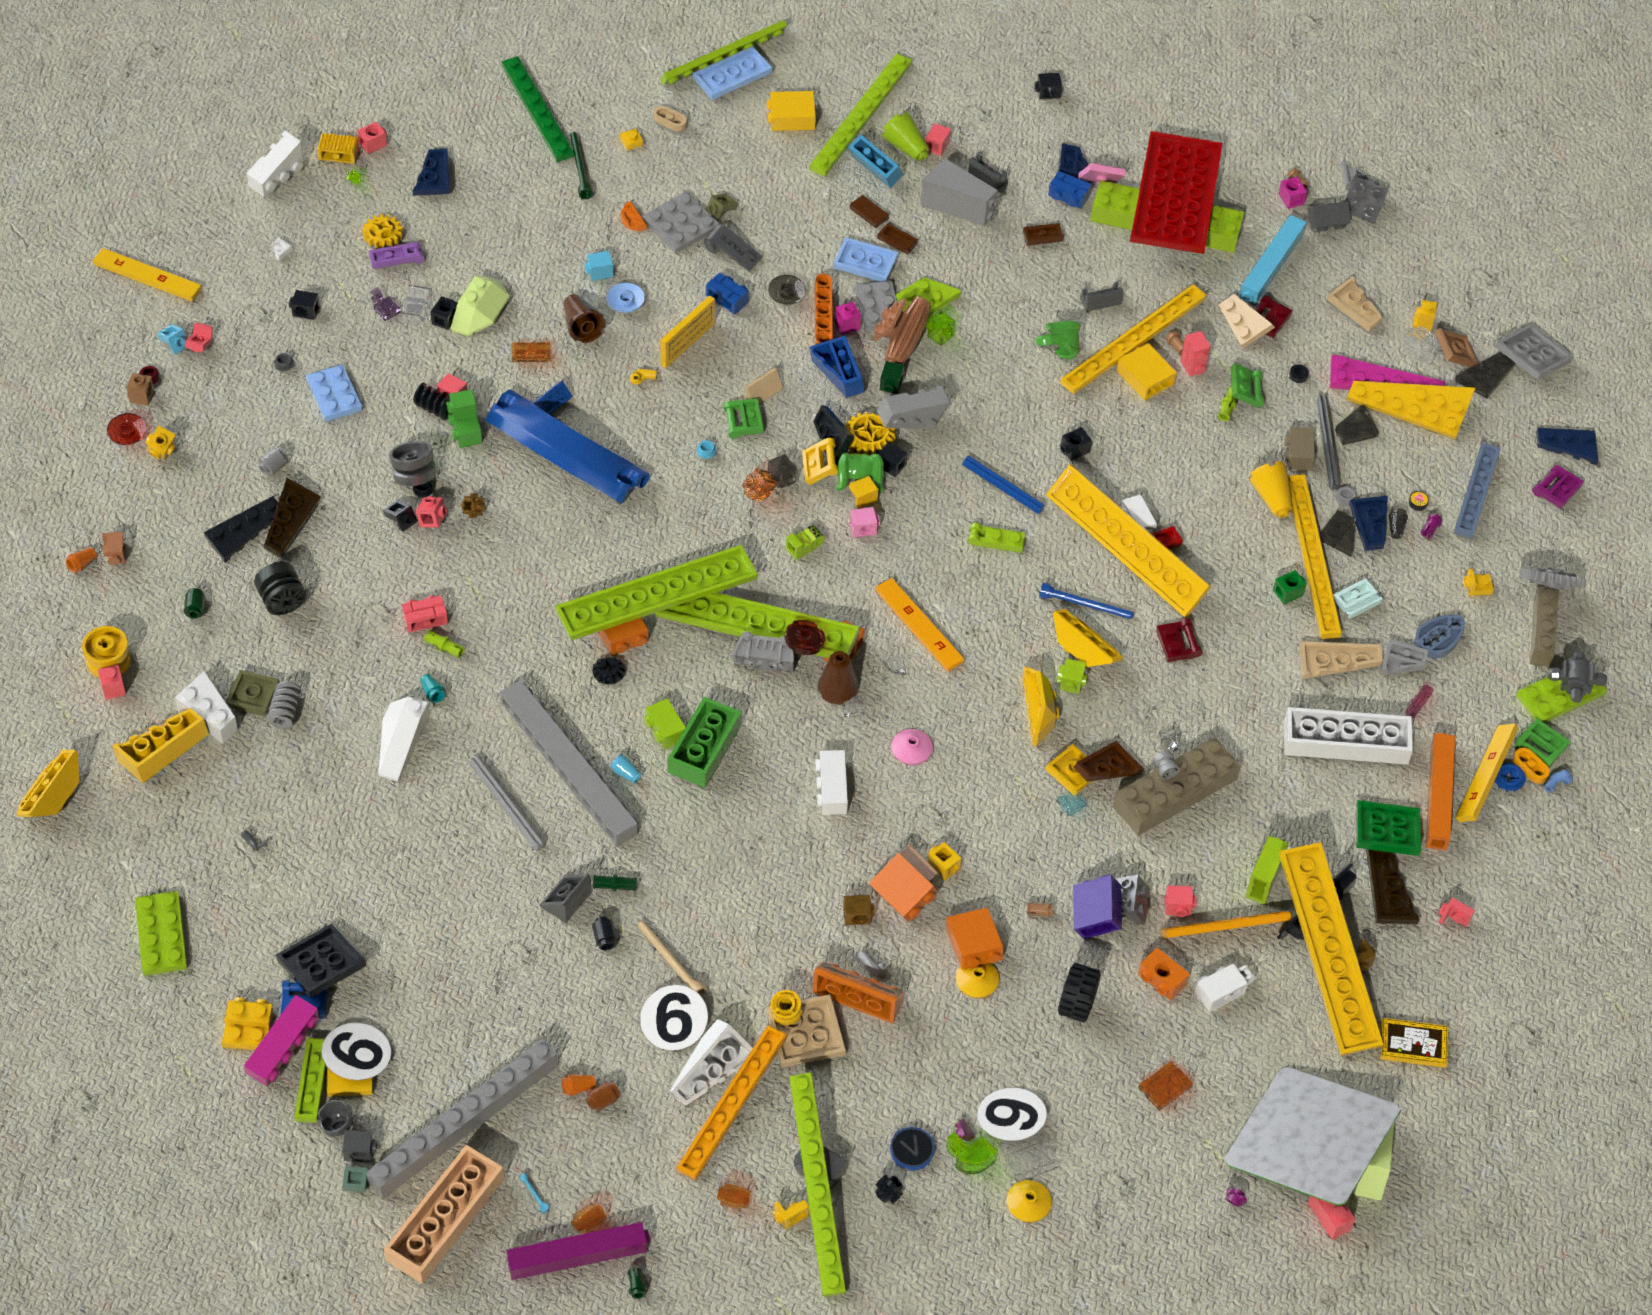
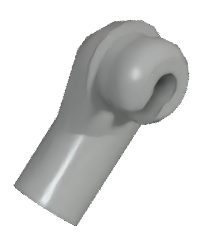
(870, 965)

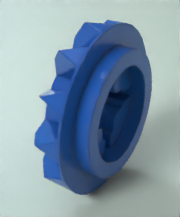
(1517, 777)

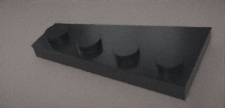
(235, 532)

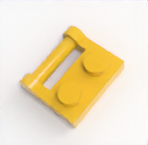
(814, 461)

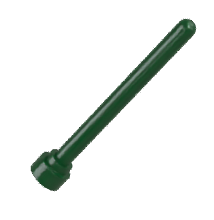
(584, 190)

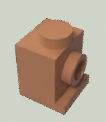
(114, 547)

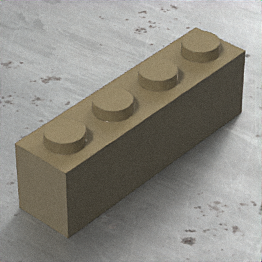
(1544, 626)

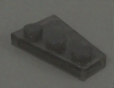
(1487, 374)

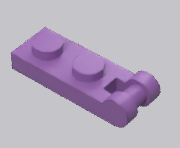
(396, 255)

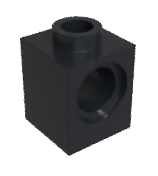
(1048, 86)
(304, 304)
(443, 313)
(1075, 444)
(893, 459)

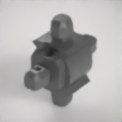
(1577, 676)

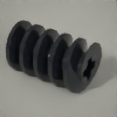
(431, 400)

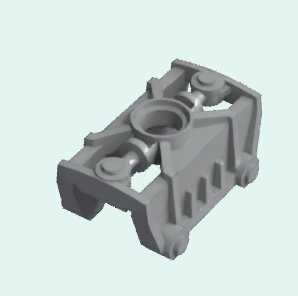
(763, 653)

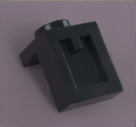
(401, 513)

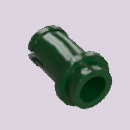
(637, 1286)

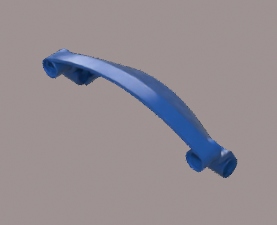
(565, 446)

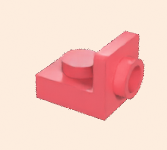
(1457, 911)

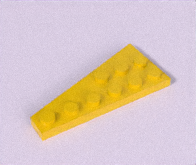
(1426, 406)

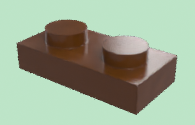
(1043, 234)

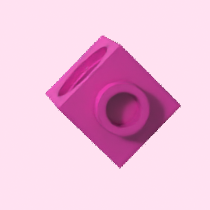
(1292, 192)
(848, 318)

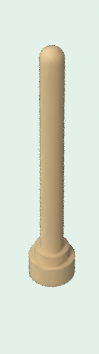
(695, 985)

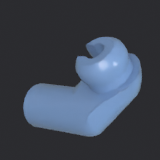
(1557, 777)

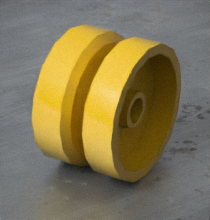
(106, 648)

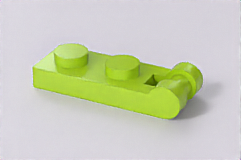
(996, 538)

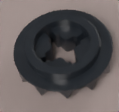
(601, 673)

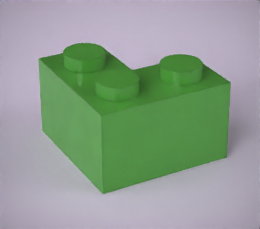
(463, 417)

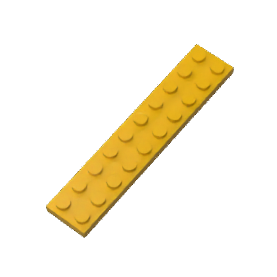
(1128, 541)
(1331, 949)

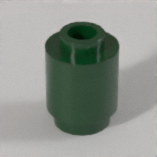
(194, 603)

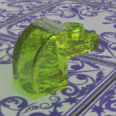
(974, 1158)

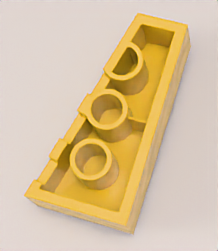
(161, 745)

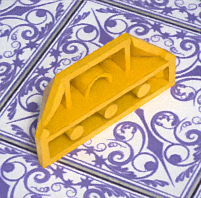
(1083, 641)
(1039, 704)
(52, 787)

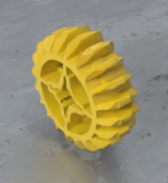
(869, 434)

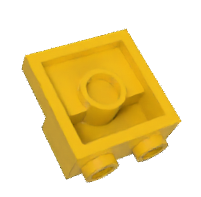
(246, 1023)

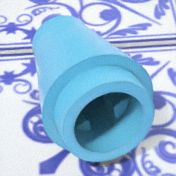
(623, 767)

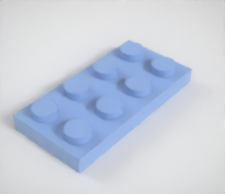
(732, 73)

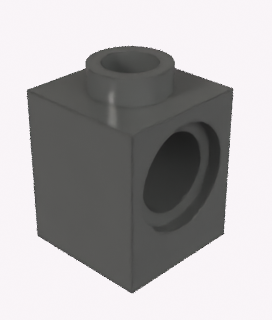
(358, 1146)

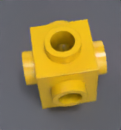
(161, 443)

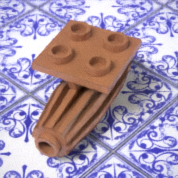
(902, 328)

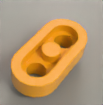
(1532, 766)

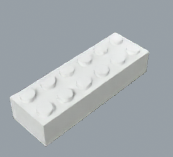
(1348, 735)

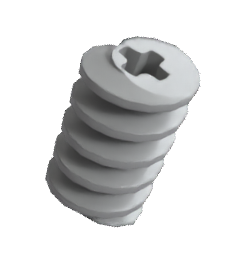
(284, 704)

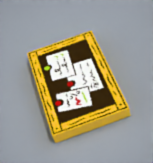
(1414, 1042)

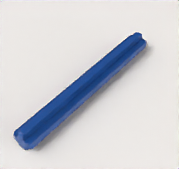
(1003, 484)

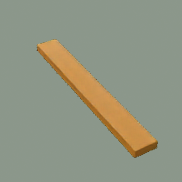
(731, 1103)

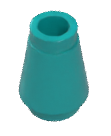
(433, 690)

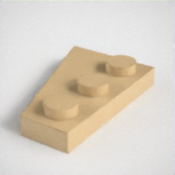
(1353, 303)
(1244, 320)

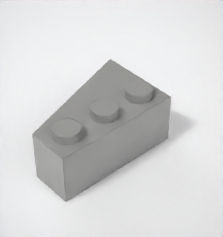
(913, 410)

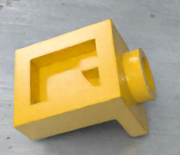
(1478, 584)
(792, 1215)

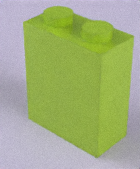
(1266, 870)

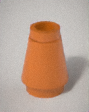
(80, 559)
(577, 1084)

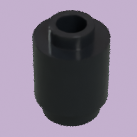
(604, 933)

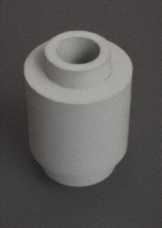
(272, 461)

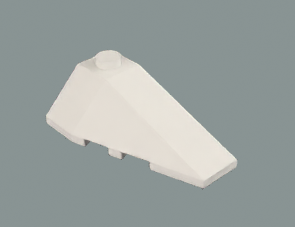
(400, 734)
(714, 1059)

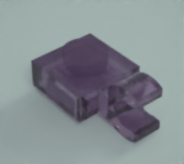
(386, 307)

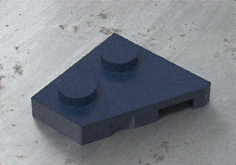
(1071, 160)

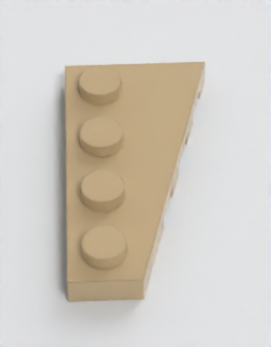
(1333, 658)

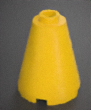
(1273, 487)

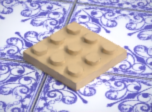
(813, 1036)

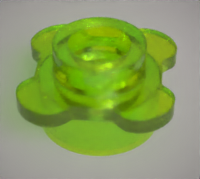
(354, 177)

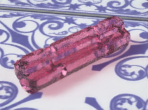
(1419, 701)

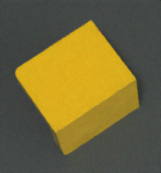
(864, 492)

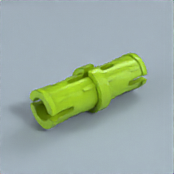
(1227, 405)
(444, 644)

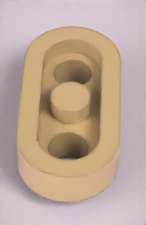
(669, 118)

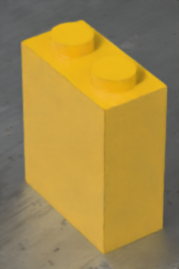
(791, 110)
(1146, 371)

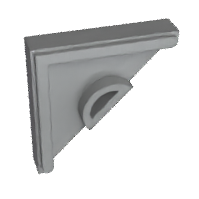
(1349, 172)

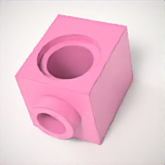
(864, 522)

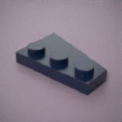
(1569, 441)

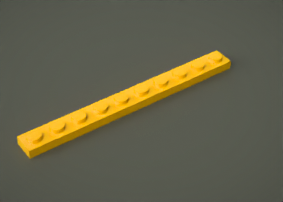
(1133, 338)
(1313, 558)

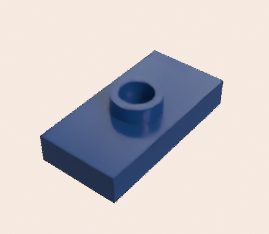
(554, 398)

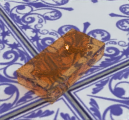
(531, 352)

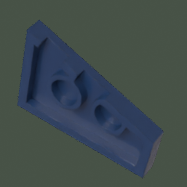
(434, 175)
(1370, 520)

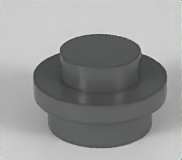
(283, 362)

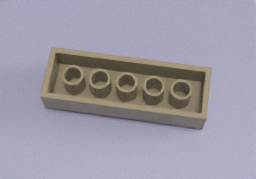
(1156, 800)

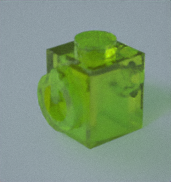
(940, 328)

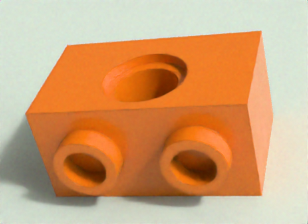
(1160, 963)

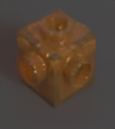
(759, 485)

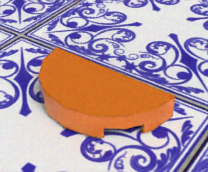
(631, 218)

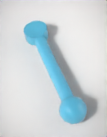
(543, 1206)

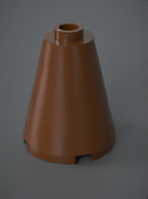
(582, 319)
(838, 679)

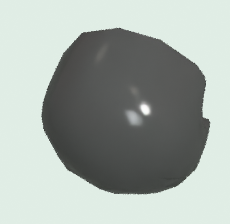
(335, 1118)

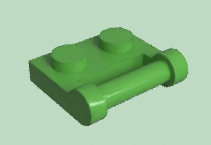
(1241, 385)
(749, 414)
(1545, 738)

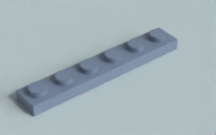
(1477, 490)

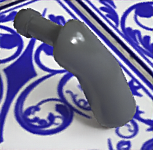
(251, 840)

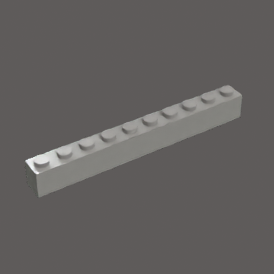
(569, 763)
(462, 1119)

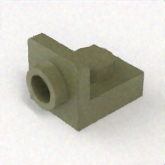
(719, 204)

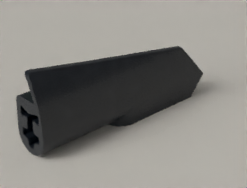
(1343, 882)

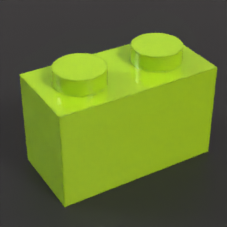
(664, 722)

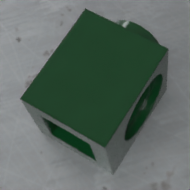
(891, 377)

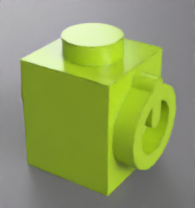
(1072, 676)

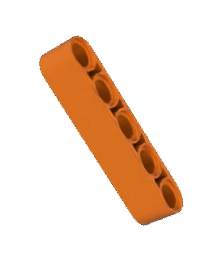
(823, 308)

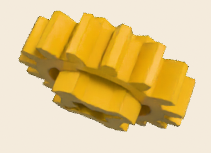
(382, 231)

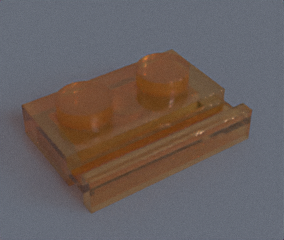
(1165, 1085)

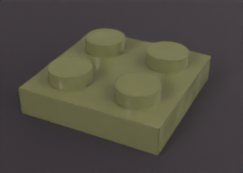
(252, 693)

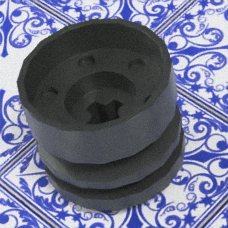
(280, 588)

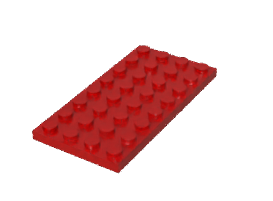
(1176, 192)

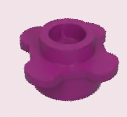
(1236, 1197)

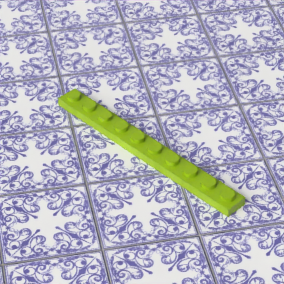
(860, 115)
(817, 1185)

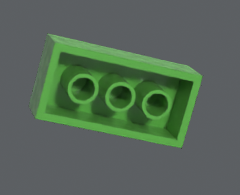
(704, 742)

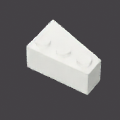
(209, 704)

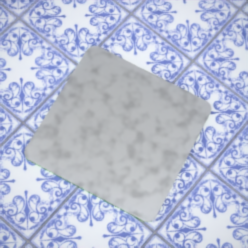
(1312, 1135)

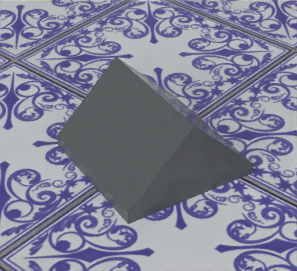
(567, 896)

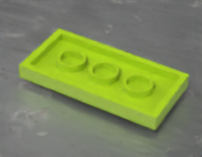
(1547, 701)
(160, 933)

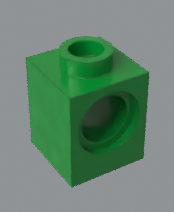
(1289, 587)

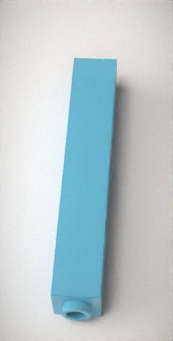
(1272, 260)

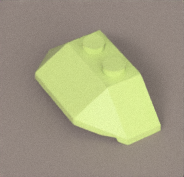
(479, 305)

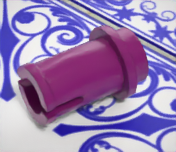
(1433, 522)

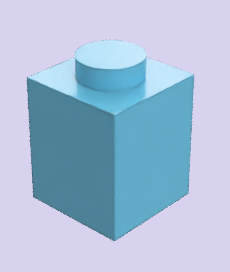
(599, 265)

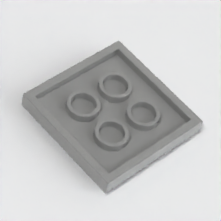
(680, 222)
(1534, 351)

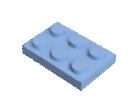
(865, 260)
(334, 393)

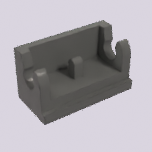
(986, 173)
(1102, 298)

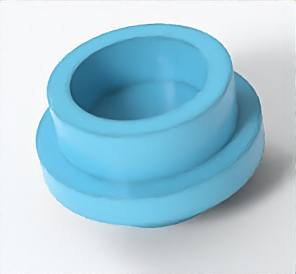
(706, 449)

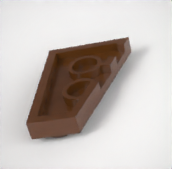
(1108, 763)

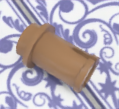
(1297, 173)
(1174, 339)
(1040, 909)

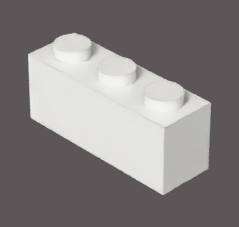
(831, 782)

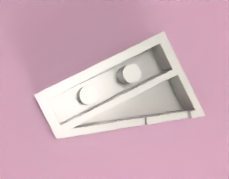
(278, 166)

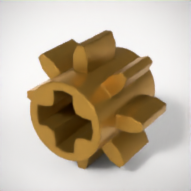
(473, 505)

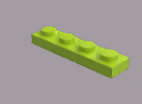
(310, 1082)

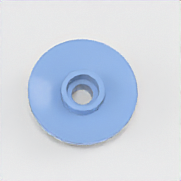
(625, 297)

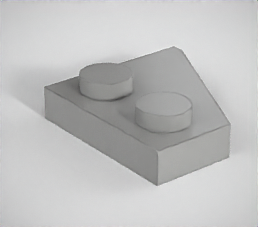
(1403, 658)

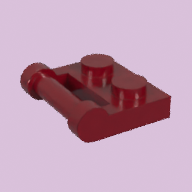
(1277, 315)
(1172, 641)

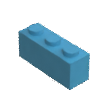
(875, 161)

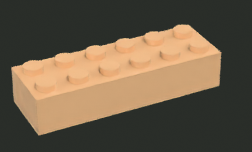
(444, 1214)

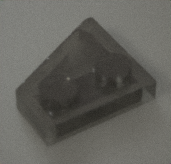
(1357, 427)
(1339, 533)

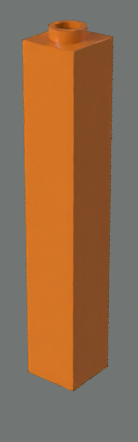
(1440, 791)

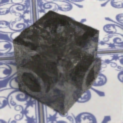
(783, 471)

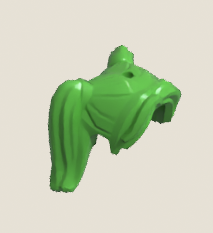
(1063, 335)
(859, 466)

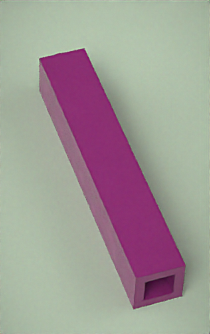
(577, 1250)

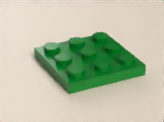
(1388, 828)

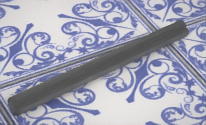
(1328, 442)

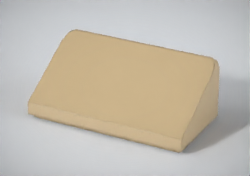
(764, 386)

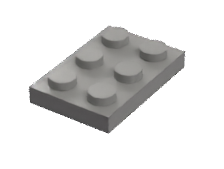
(873, 300)

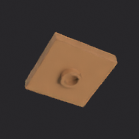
(1456, 348)

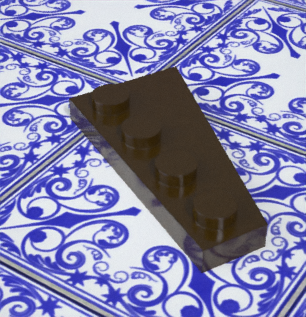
(291, 513)
(1388, 890)

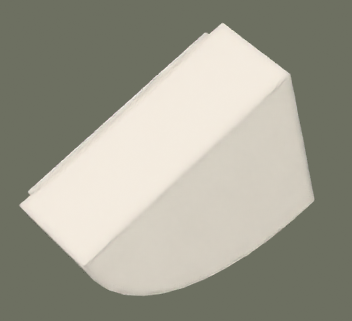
(281, 249)

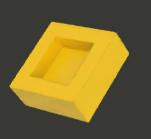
(631, 139)

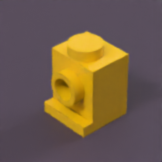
(1425, 314)
(944, 860)

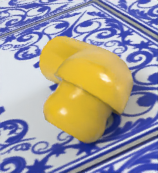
(641, 375)

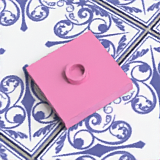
(1099, 172)

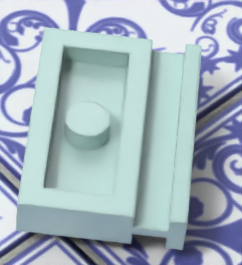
(1357, 598)

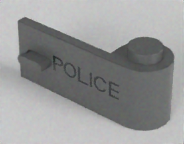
(732, 245)

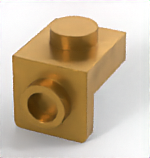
(1366, 955)

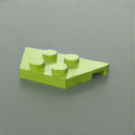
(935, 292)

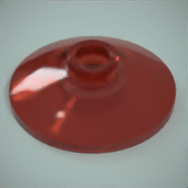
(126, 429)

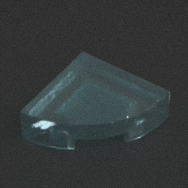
(1071, 804)

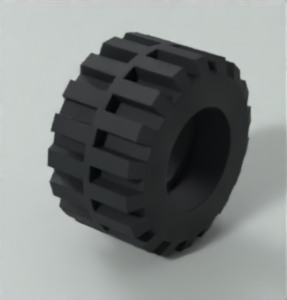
(1079, 992)

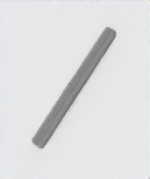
(507, 803)

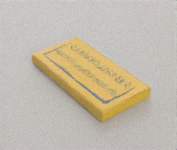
(687, 331)

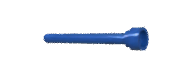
(1048, 591)

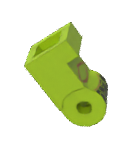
(804, 542)

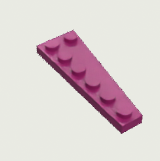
(1346, 370)

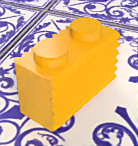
(338, 148)

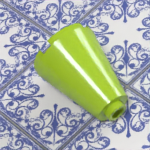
(906, 136)

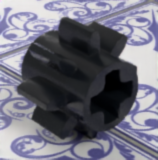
(889, 1189)

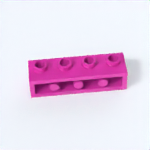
(281, 1041)

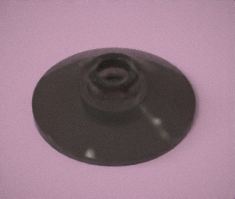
(787, 289)

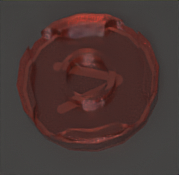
(804, 637)

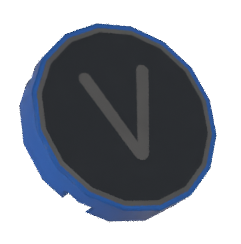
(912, 1148)

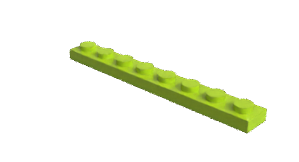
(717, 55)

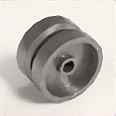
(412, 463)

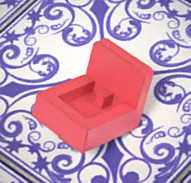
(201, 337)

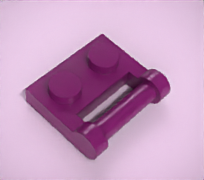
(1562, 490)

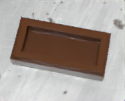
(869, 211)
(897, 238)

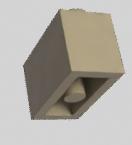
(1300, 448)

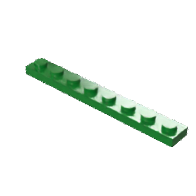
(537, 109)

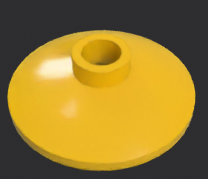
(975, 985)
(1026, 1209)

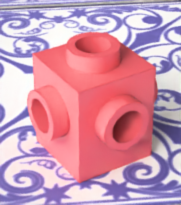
(431, 512)

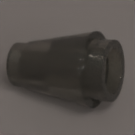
(1397, 520)

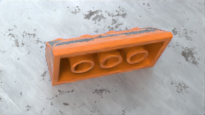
(857, 991)

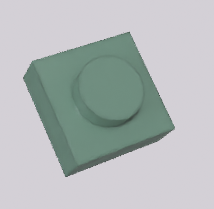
(355, 1179)

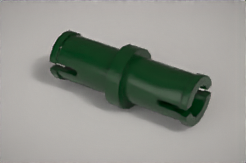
(614, 883)

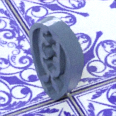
(1440, 626)

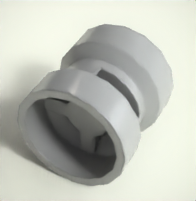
(1166, 765)

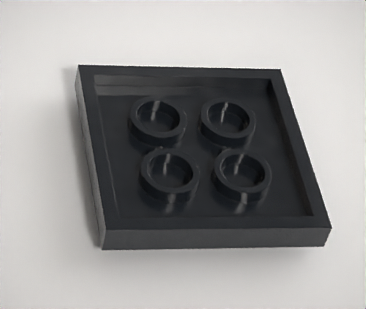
(320, 960)

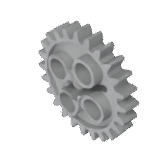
(1553, 578)

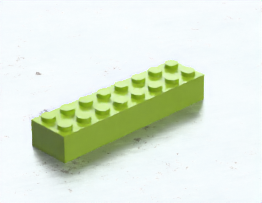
(1117, 205)

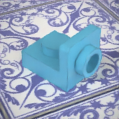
(174, 337)

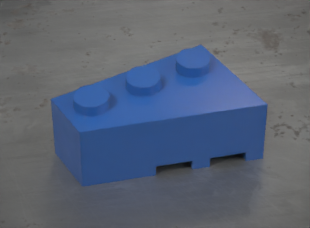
(838, 364)

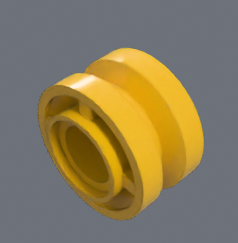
(784, 998)

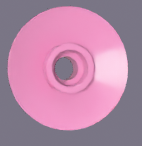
(912, 753)

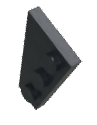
(830, 426)

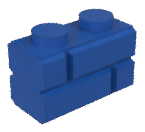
(1069, 190)
(727, 293)

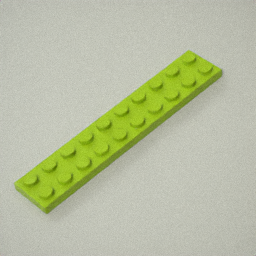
(656, 592)
(737, 615)

